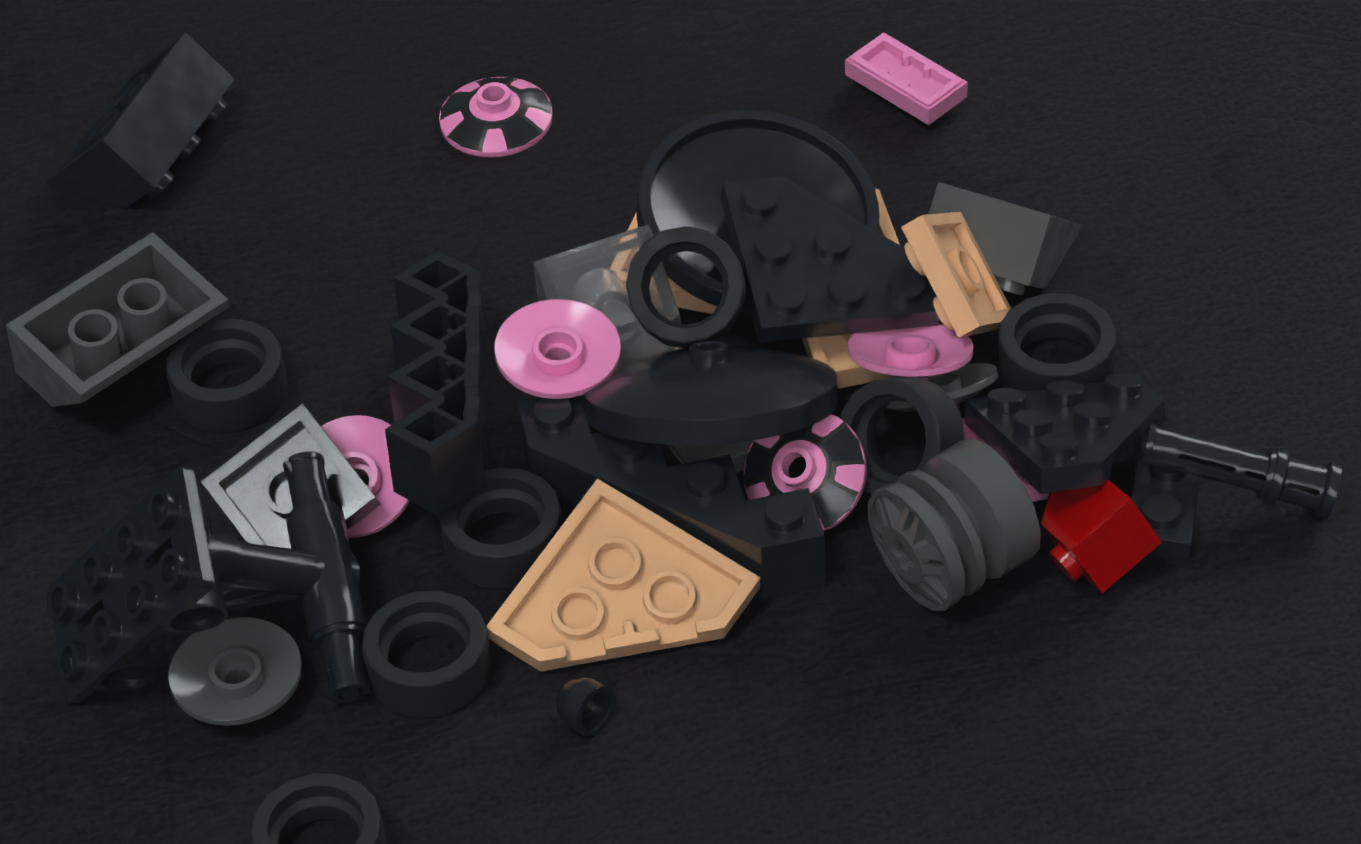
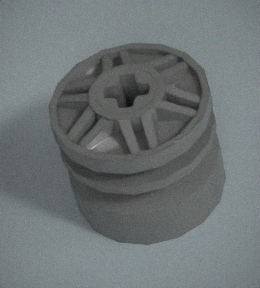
(954, 524)

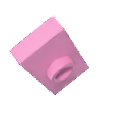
(906, 78)

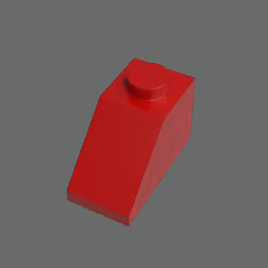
(1097, 533)

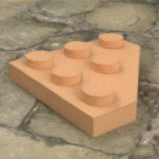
(618, 588)

